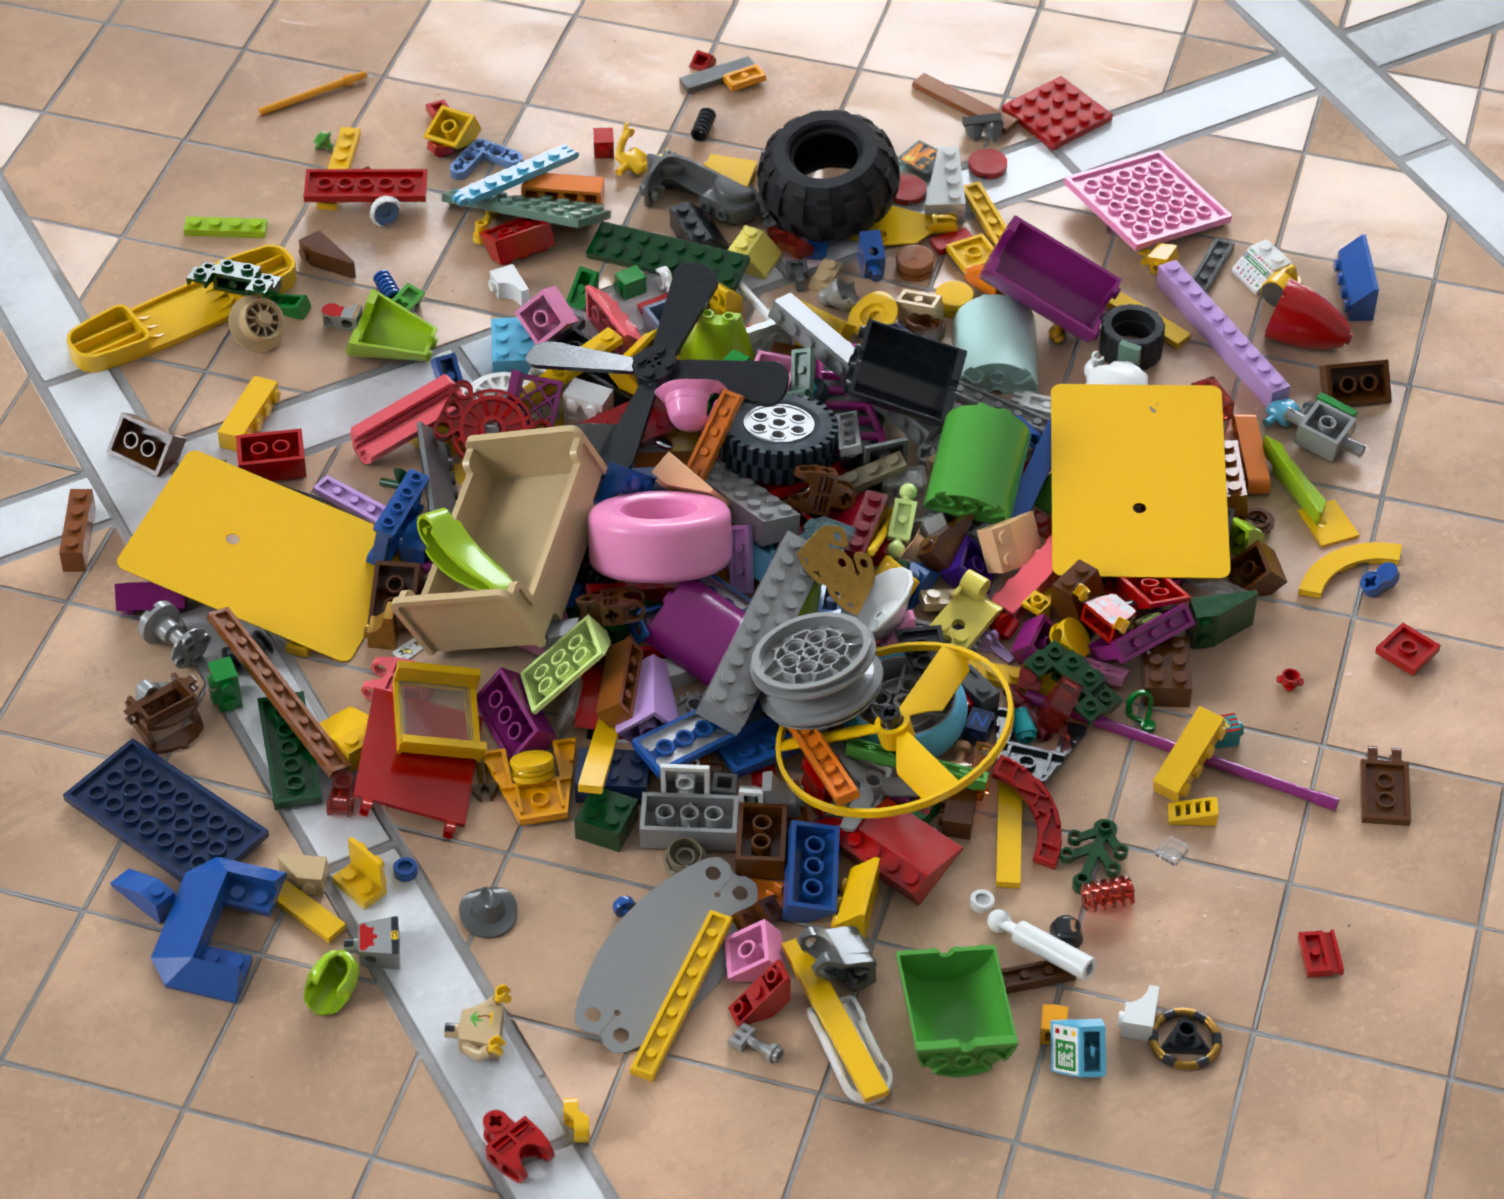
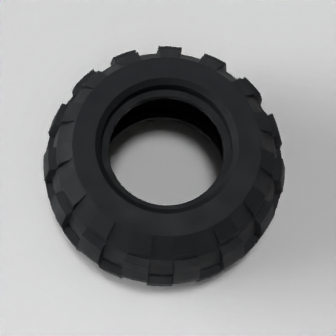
(828, 206)

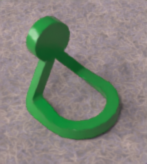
(1145, 725)

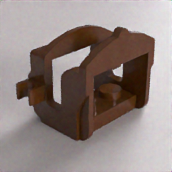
(164, 710)

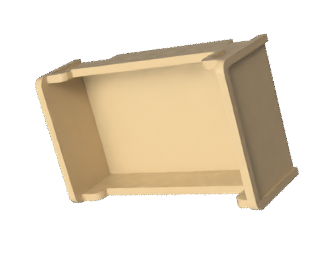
(529, 513)

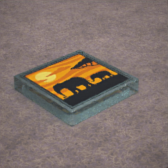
(919, 159)

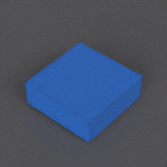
(820, 250)

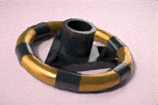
(1185, 1039)

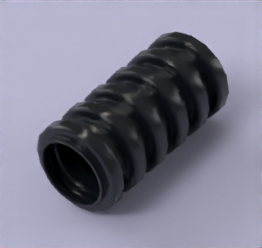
(703, 124)

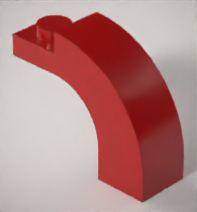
(586, 710)

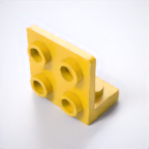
(364, 877)

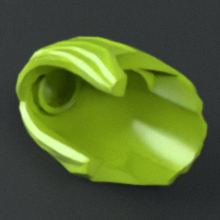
(331, 982)

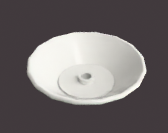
(886, 602)

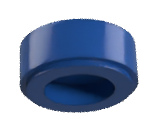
(405, 869)

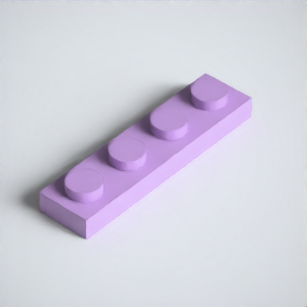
(348, 499)

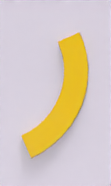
(1343, 559)

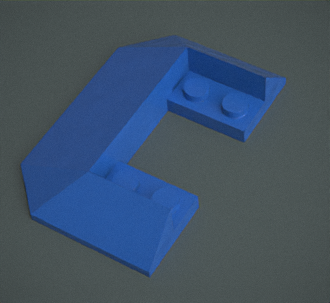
(183, 949)

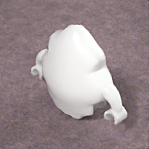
(1115, 373)

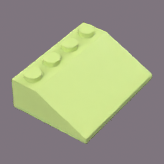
(564, 662)

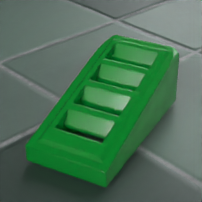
(292, 305)

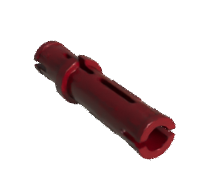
(1021, 701)

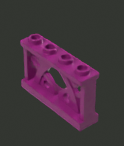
(1145, 636)

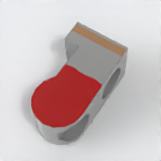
(342, 317)

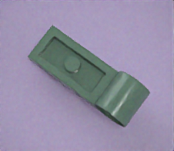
(802, 372)

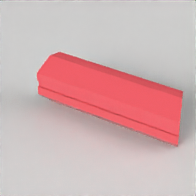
(398, 421)

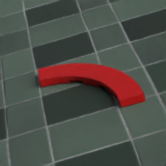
(1040, 804)

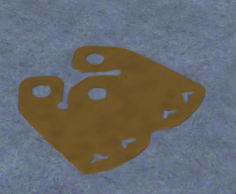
(840, 579)

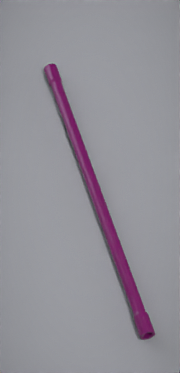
(1317, 797)

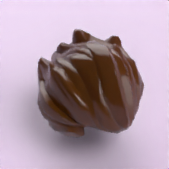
(923, 322)

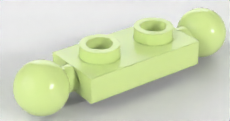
(902, 520)

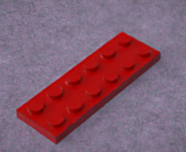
(365, 185)

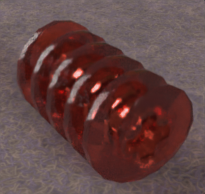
(1107, 892)

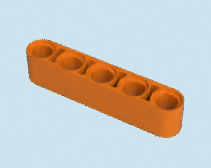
(1252, 454)

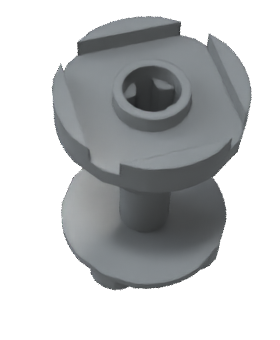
(163, 625)

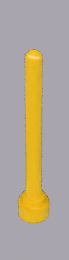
(878, 540)

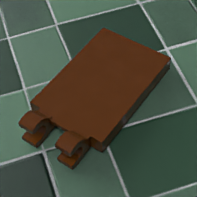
(1385, 789)

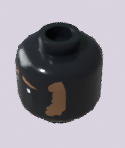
(1068, 930)

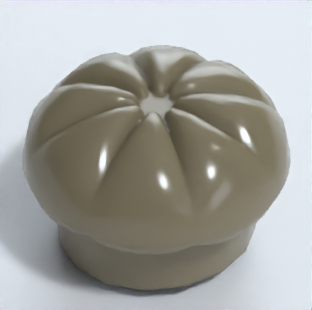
(682, 854)

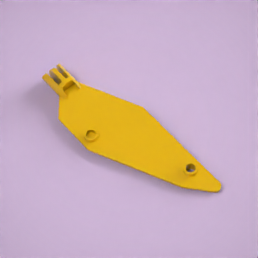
(910, 227)

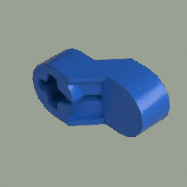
(1382, 578)

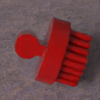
(1004, 625)

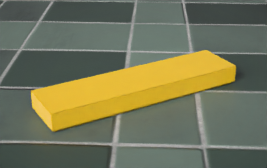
(309, 912)

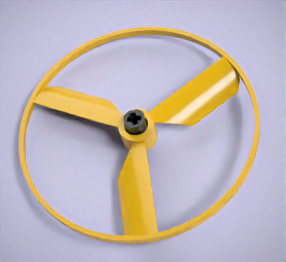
(896, 734)

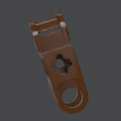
(823, 491)
(604, 607)

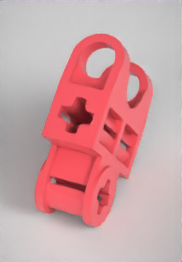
(387, 674)

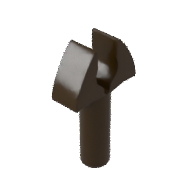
(491, 788)

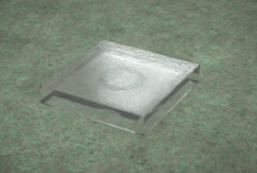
(567, 708)

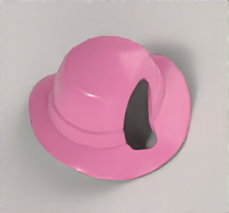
(688, 401)

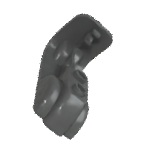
(716, 193)

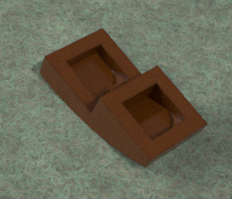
(763, 909)

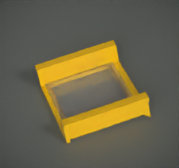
(437, 710)

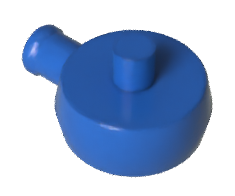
(623, 905)

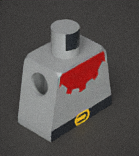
(377, 943)

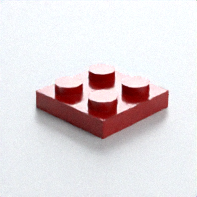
(1407, 649)

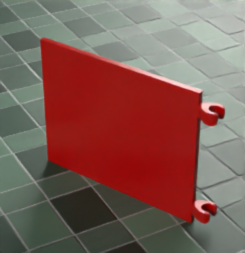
(410, 781)

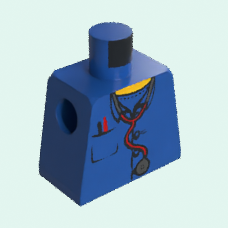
(871, 264)

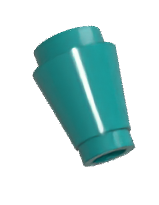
(1023, 726)

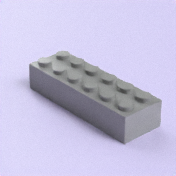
(753, 505)

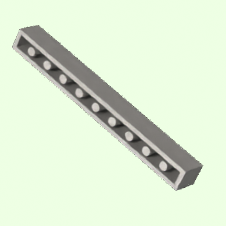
(835, 353)

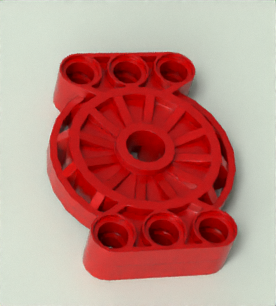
(481, 412)

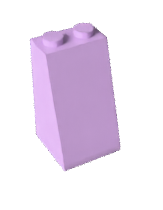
(654, 700)

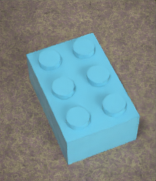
(510, 345)

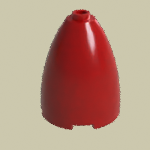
(1307, 320)

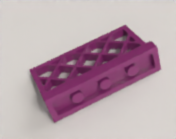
(515, 387)

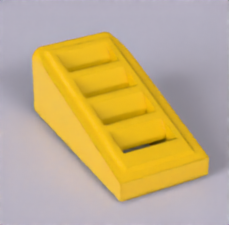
(1206, 806)

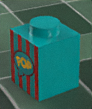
(1233, 732)

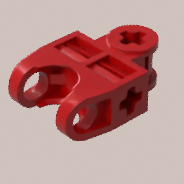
(512, 1143)

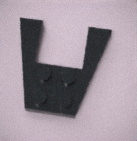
(1040, 761)

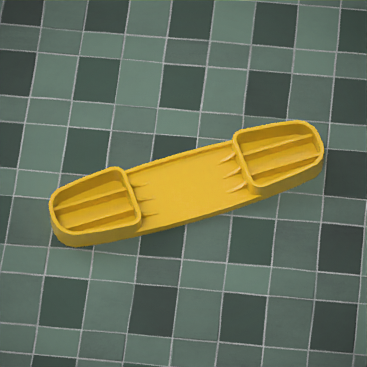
(168, 319)

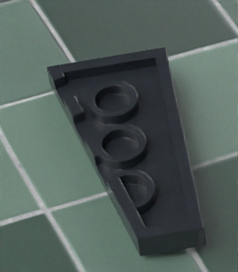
(920, 659)

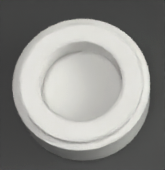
(982, 901)

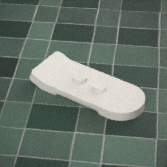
(858, 1019)

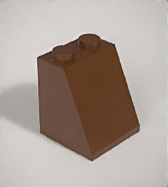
(1064, 602)

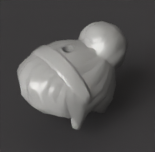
(839, 295)

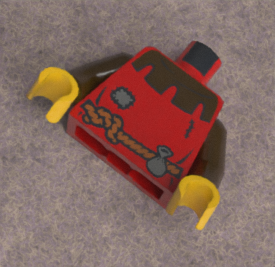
(1107, 614)

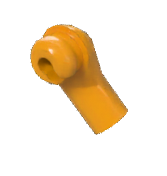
(1055, 333)

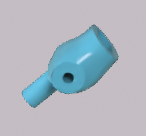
(1276, 411)

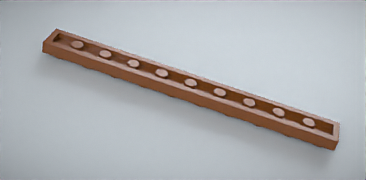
(278, 692)

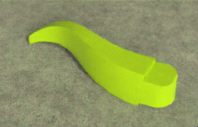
(457, 553)

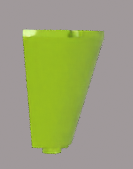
(391, 332)
(716, 337)

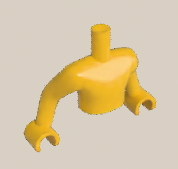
(630, 160)

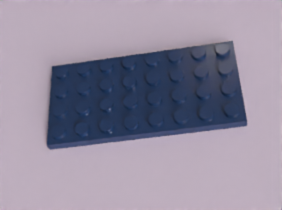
(163, 811)

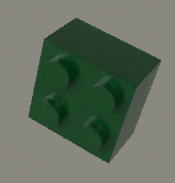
(606, 819)

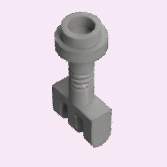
(746, 1037)

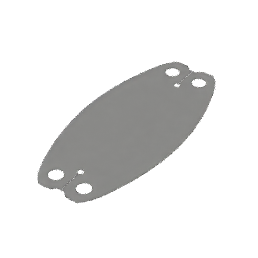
(649, 948)

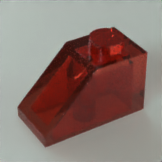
(1058, 704)

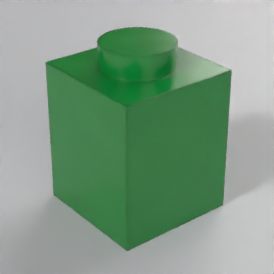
(630, 282)

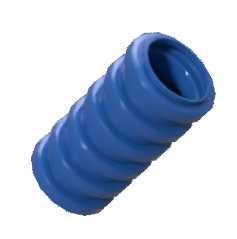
(386, 284)

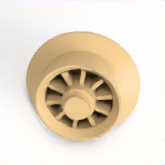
(256, 323)

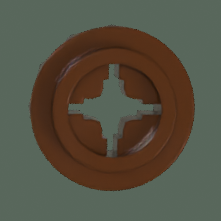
(1266, 519)

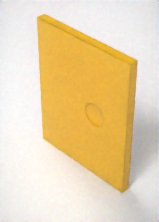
(1333, 525)

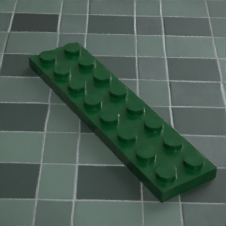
(651, 251)

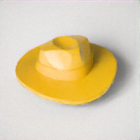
(875, 306)

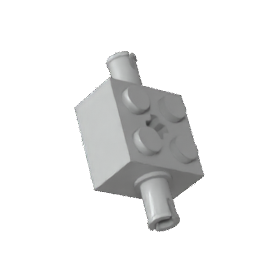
(1325, 431)

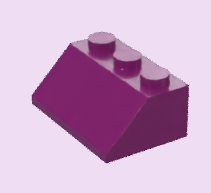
(142, 596)

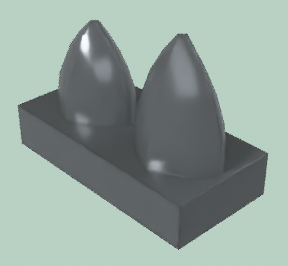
(992, 123)

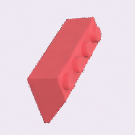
(605, 313)

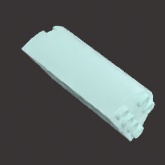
(998, 344)

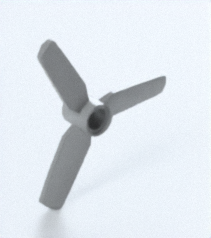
(871, 785)

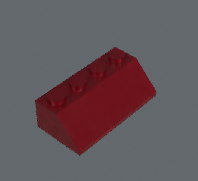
(867, 519)

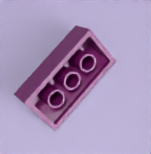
(510, 717)

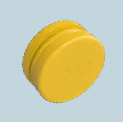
(954, 296)
(1071, 636)
(532, 767)

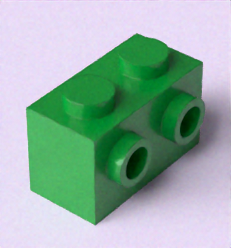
(224, 685)

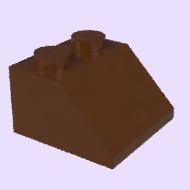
(1257, 569)

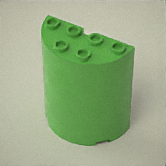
(978, 464)
(957, 1009)

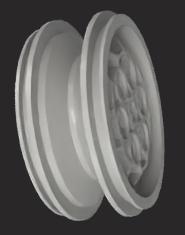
(816, 670)

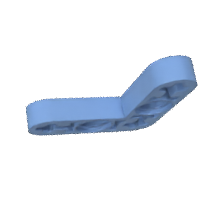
(483, 150)

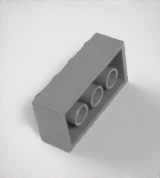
(702, 817)

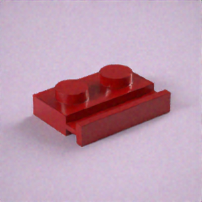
(1320, 953)

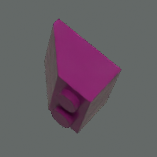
(1032, 636)

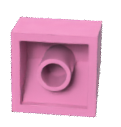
(752, 951)

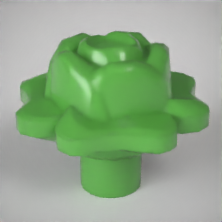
(322, 141)

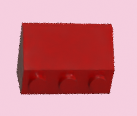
(517, 239)

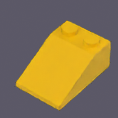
(348, 733)

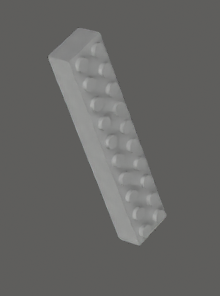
(776, 600)

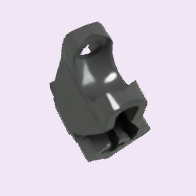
(840, 955)

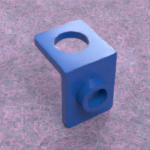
(645, 633)

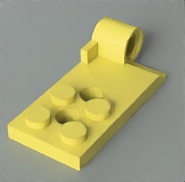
(969, 610)

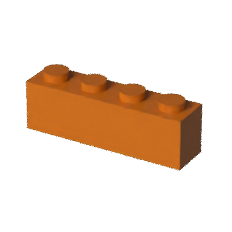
(566, 186)

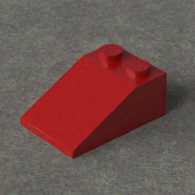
(1151, 592)

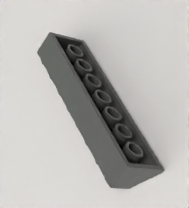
(438, 467)

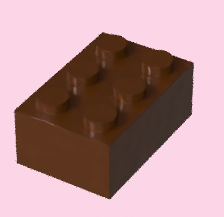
(1167, 673)
(761, 840)

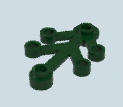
(1104, 831)

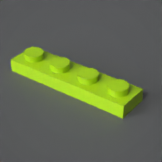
(225, 227)

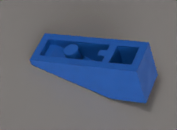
(146, 893)

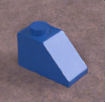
(447, 365)

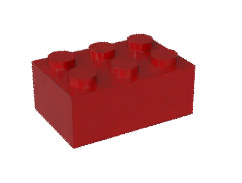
(272, 454)

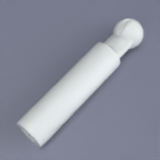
(1044, 945)

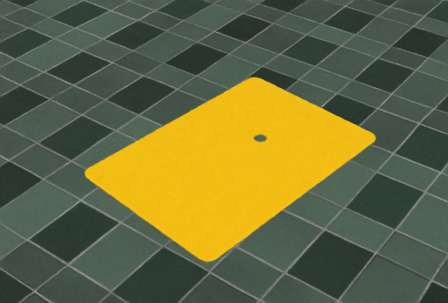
(1121, 454)
(295, 562)

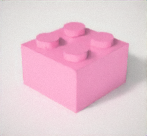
(546, 315)

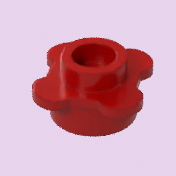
(1290, 679)

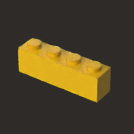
(249, 411)
(1189, 754)

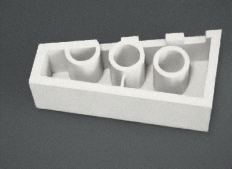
(946, 184)

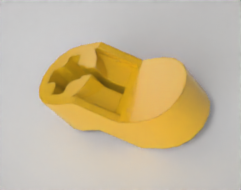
(576, 1120)

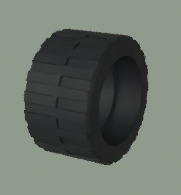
(1137, 322)

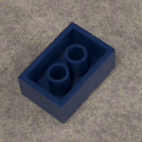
(626, 775)

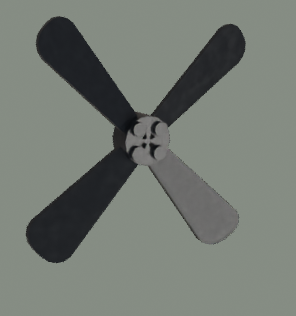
(688, 296)

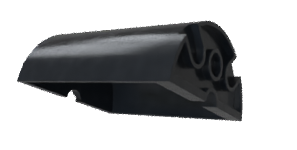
(904, 372)

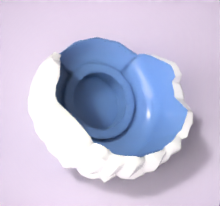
(384, 210)

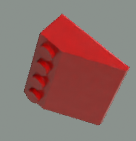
(909, 851)

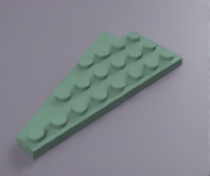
(543, 209)

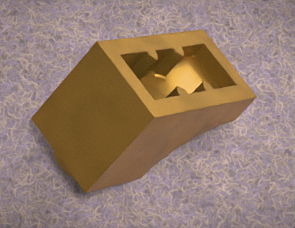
(383, 630)

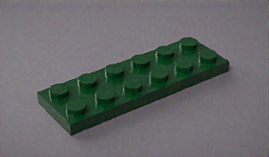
(289, 762)

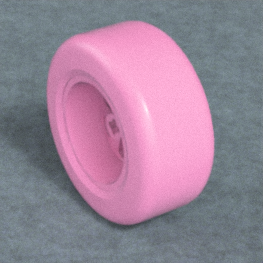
(659, 536)

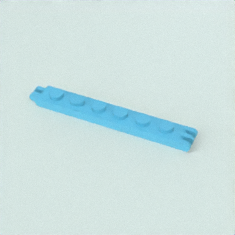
(515, 175)

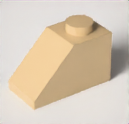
(305, 872)

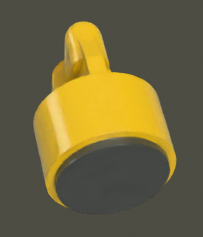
(1275, 284)

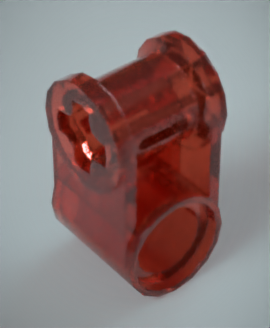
(341, 795)

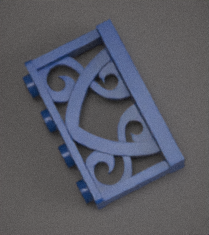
(397, 515)

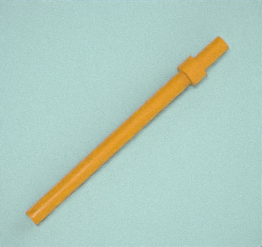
(347, 80)

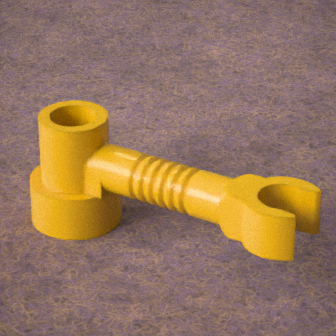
(481, 225)

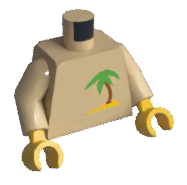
(481, 1027)

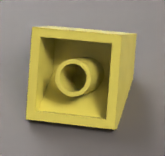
(760, 248)

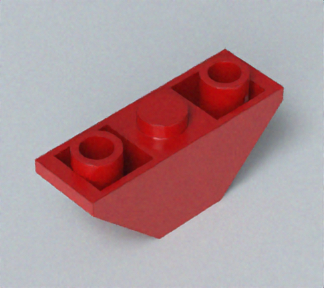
(763, 997)

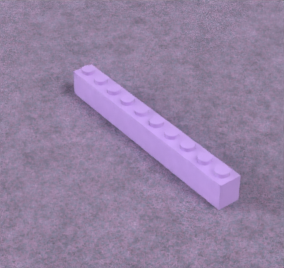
(1221, 333)

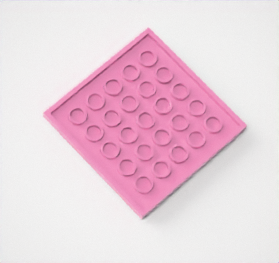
(1147, 200)

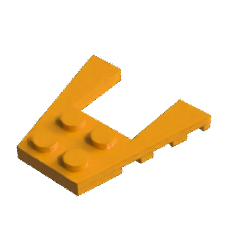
(539, 801)

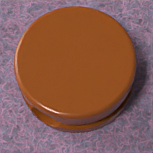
(914, 263)

